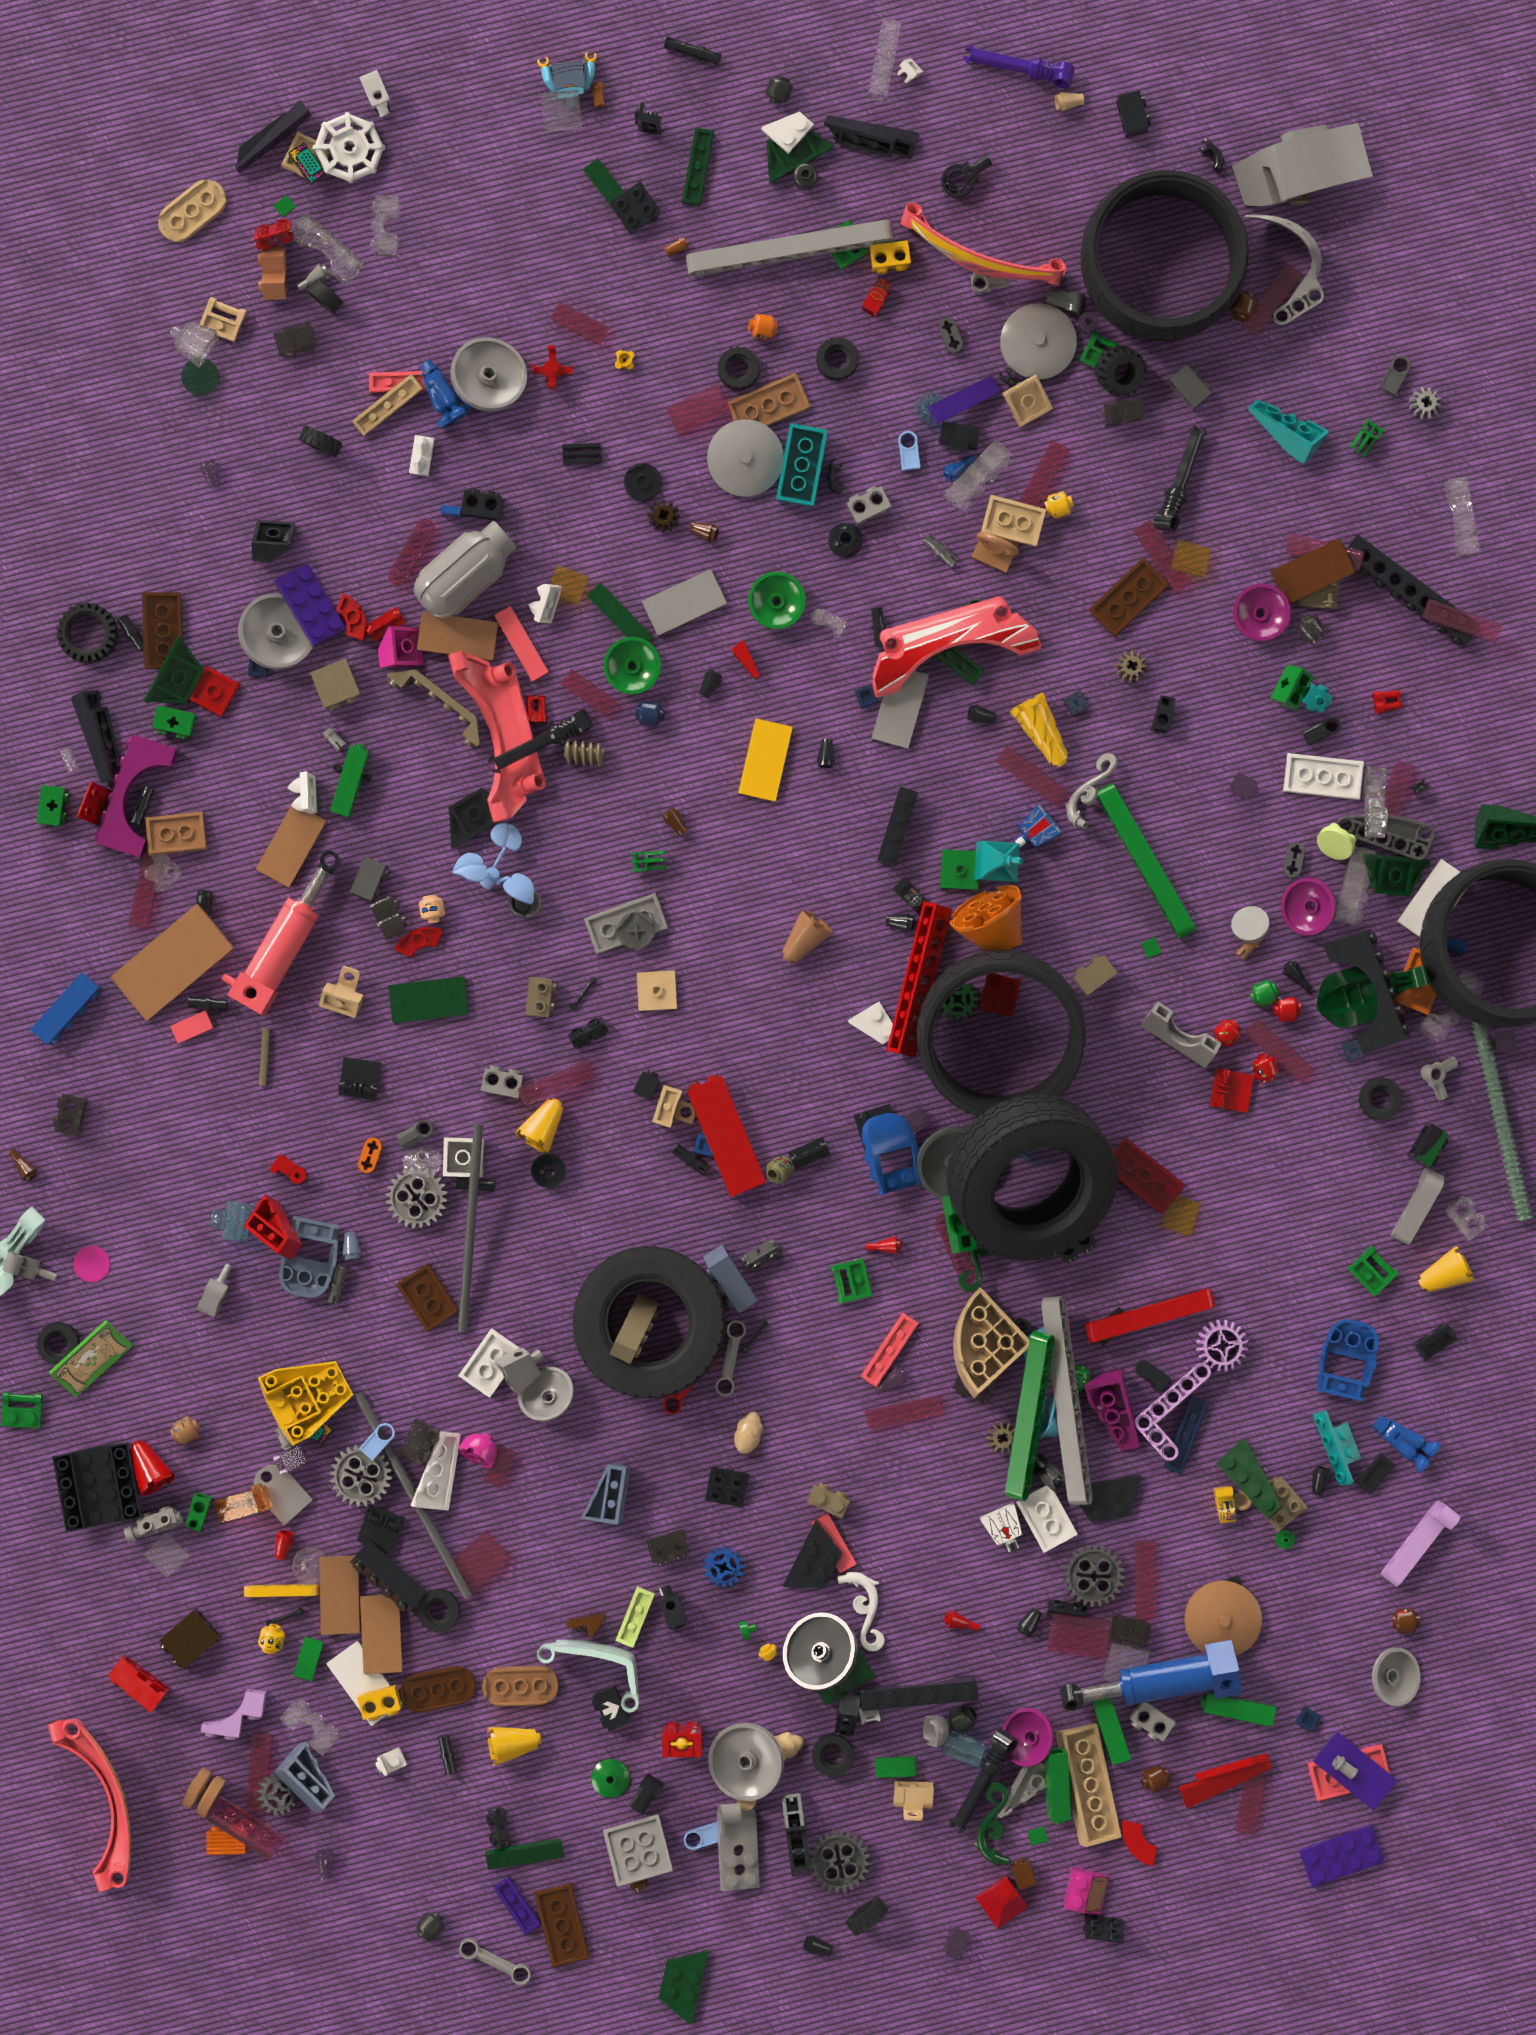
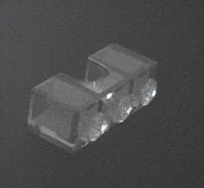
(385, 208)
(299, 1713)

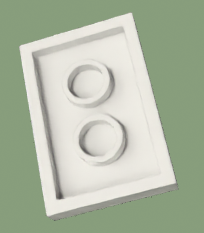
(481, 1368)
(1047, 1518)

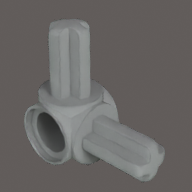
(990, 283)
(1439, 1074)

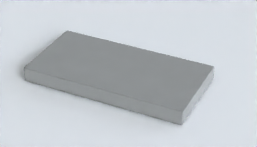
(684, 602)
(900, 712)
(604, 925)

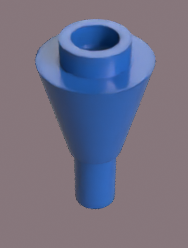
(955, 470)
(1457, 946)

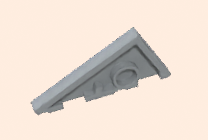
(1024, 1787)

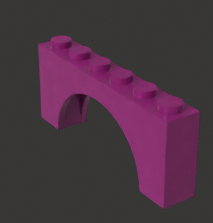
(140, 757)

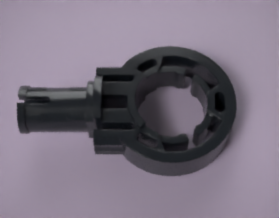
(976, 168)

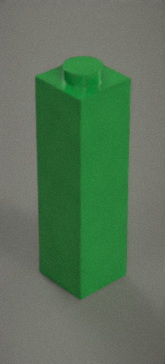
(350, 780)
(1238, 1709)
(1111, 1730)
(1057, 1786)

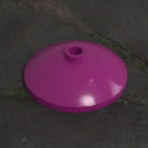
(1273, 605)
(1297, 906)
(1023, 1725)

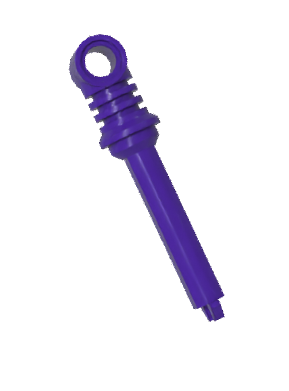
(1060, 74)

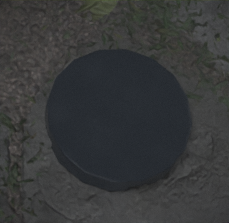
(642, 482)

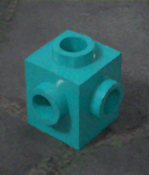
(1317, 698)

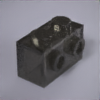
(668, 1546)

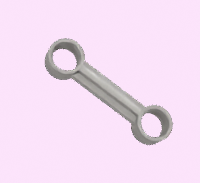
(730, 1357)
(495, 1961)

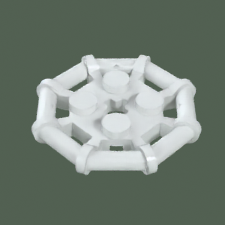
(344, 157)

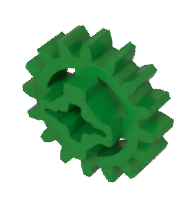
(967, 1008)

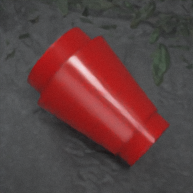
(283, 1543)

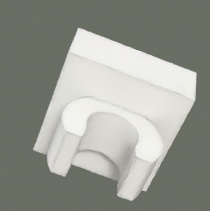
(911, 68)

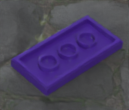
(1370, 1782)

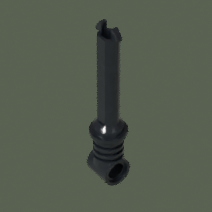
(1168, 518)
(556, 734)
(991, 1765)

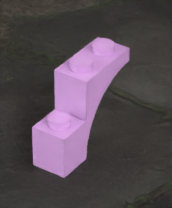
(231, 1727)

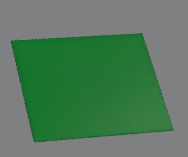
(284, 205)
(1151, 947)
(1037, 1835)

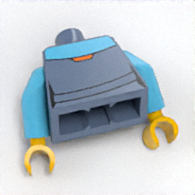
(568, 75)

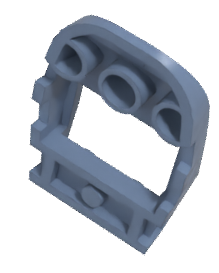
(307, 1276)

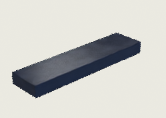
(1186, 1433)

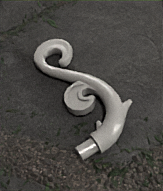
(1071, 807)

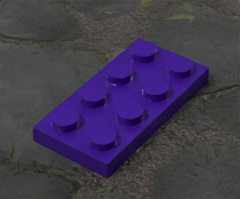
(310, 605)
(1341, 1855)

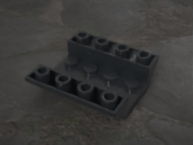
(97, 1486)

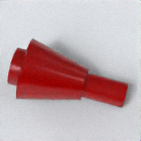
(890, 1245)
(955, 1620)

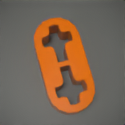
(374, 1157)

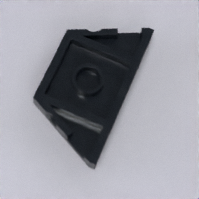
(469, 817)
(1112, 1498)
(815, 1560)

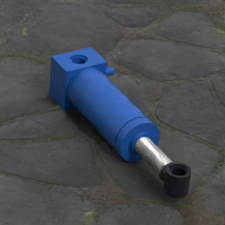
(1167, 1679)

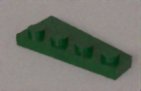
(1249, 1477)

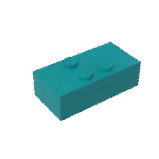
(802, 465)

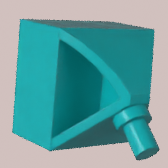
(997, 861)

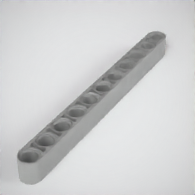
(789, 248)
(1067, 1402)

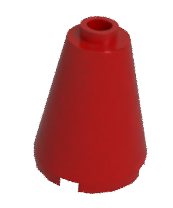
(149, 1468)

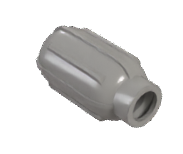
(463, 571)

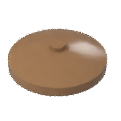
(1223, 1613)

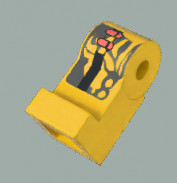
(1225, 1504)

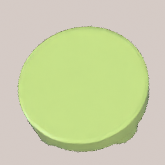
(1336, 842)

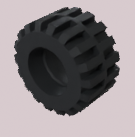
(1111, 360)

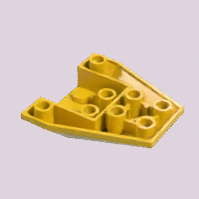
(304, 1397)

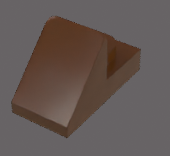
(591, 1621)

